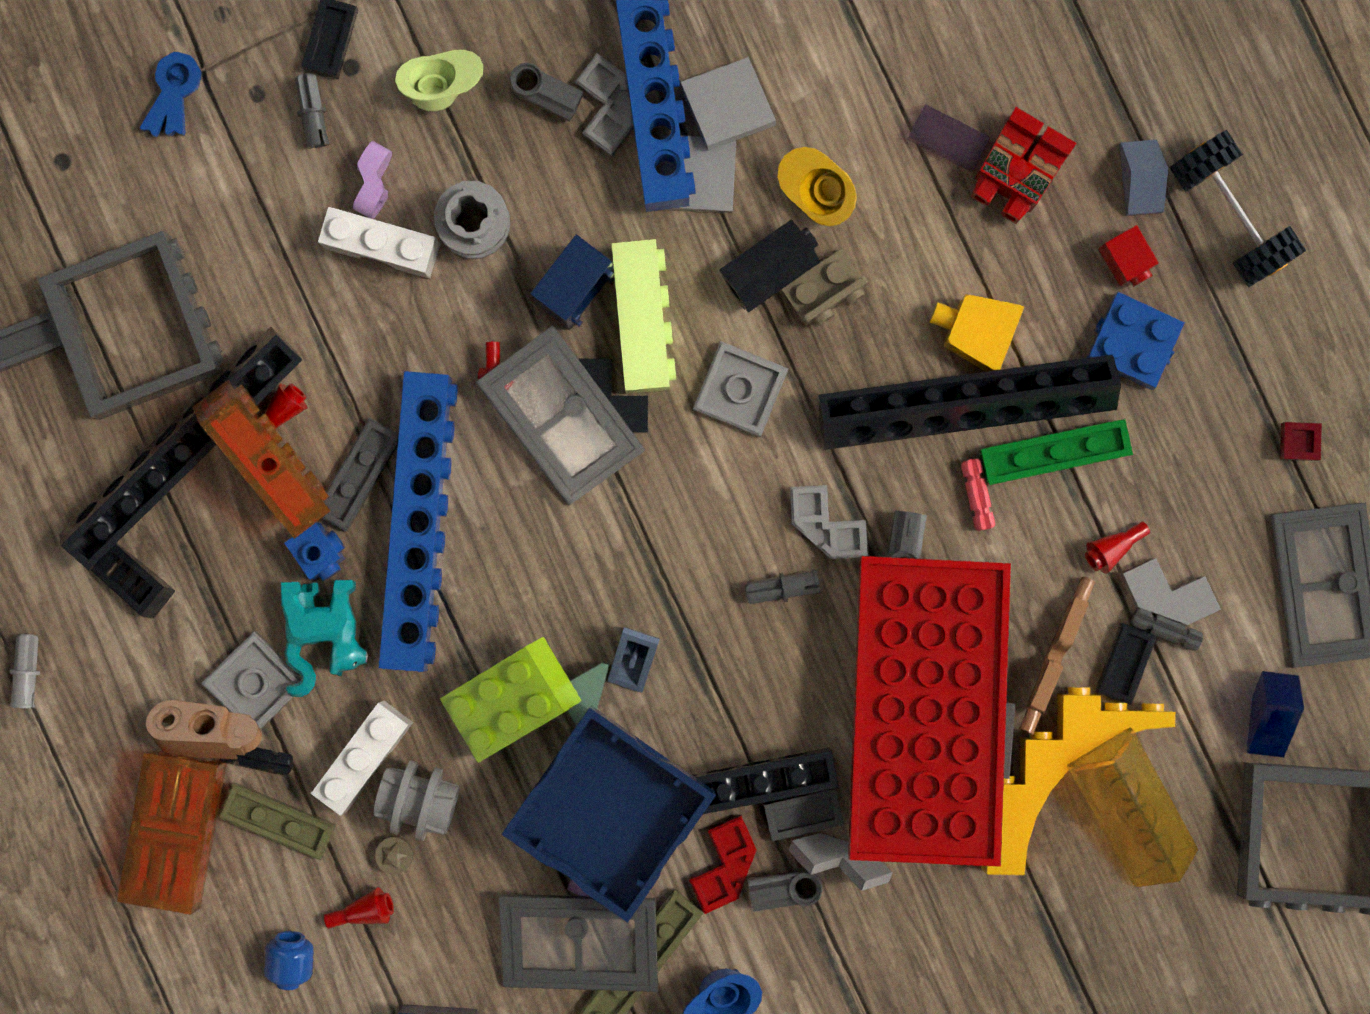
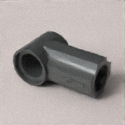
(548, 93)
(907, 535)
(780, 890)

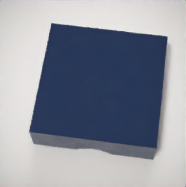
(609, 813)

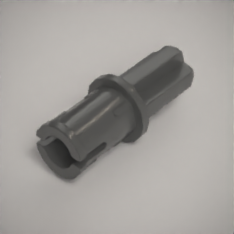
(311, 111)
(782, 587)

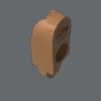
(188, 721)

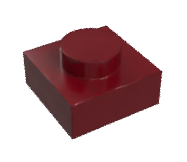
(1300, 441)

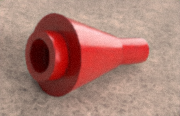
(285, 404)
(1109, 550)
(369, 909)

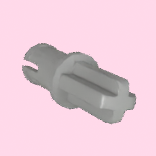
(24, 671)

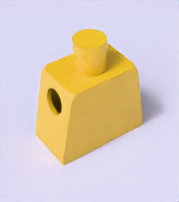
(979, 329)

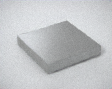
(728, 103)
(712, 176)
(740, 389)
(253, 680)

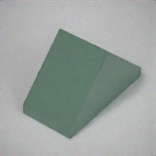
(589, 688)

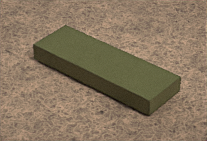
(276, 821)

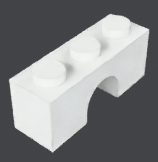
(379, 241)
(361, 757)

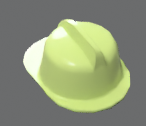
(439, 78)

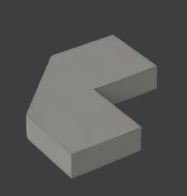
(610, 89)
(811, 518)
(1152, 592)
(826, 852)

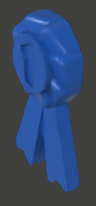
(177, 78)

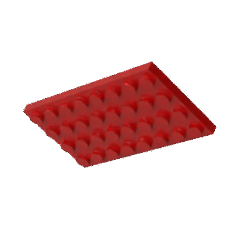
(929, 711)

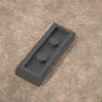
(359, 473)

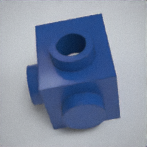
(317, 552)

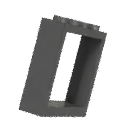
(75, 344)
(1251, 828)

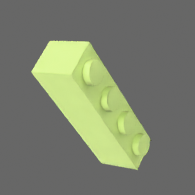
(641, 316)

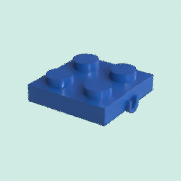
(1137, 338)

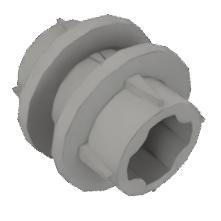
(452, 209)
(416, 801)

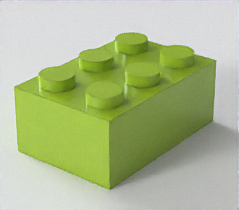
(510, 699)

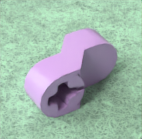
(372, 167)

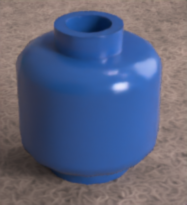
(288, 960)

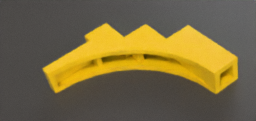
(1045, 759)

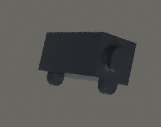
(770, 265)

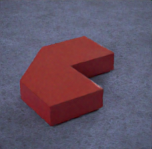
(725, 882)

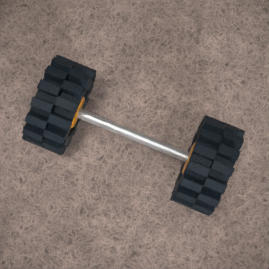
(1207, 161)

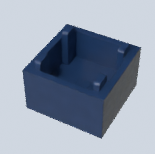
(573, 282)

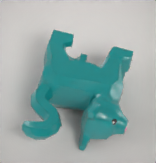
(319, 624)

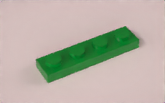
(1056, 452)

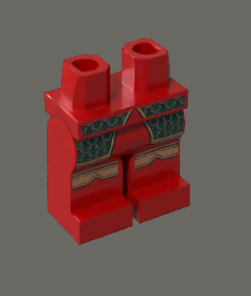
(1011, 174)

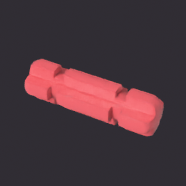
(978, 494)

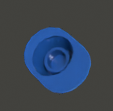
(726, 993)

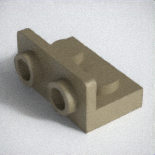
(824, 288)

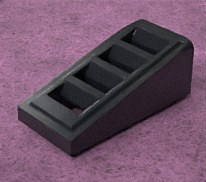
(149, 597)

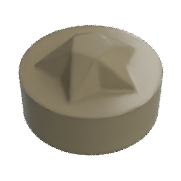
(394, 855)

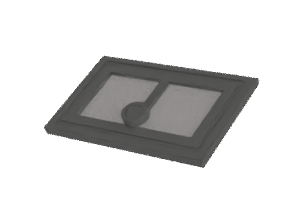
(560, 415)
(1325, 582)
(577, 944)

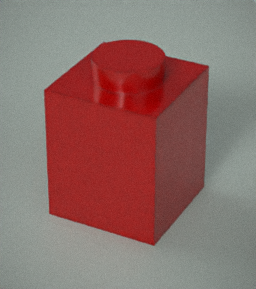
(1129, 257)

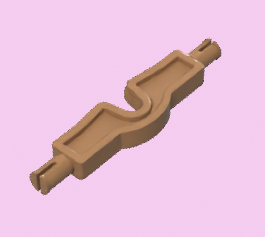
(1051, 665)

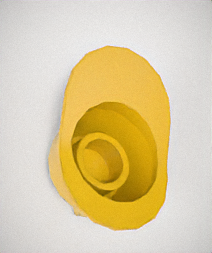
(817, 186)

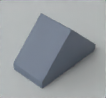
(1143, 177)
(633, 659)

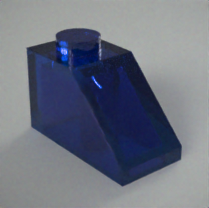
(1274, 713)

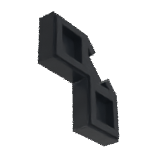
(631, 408)

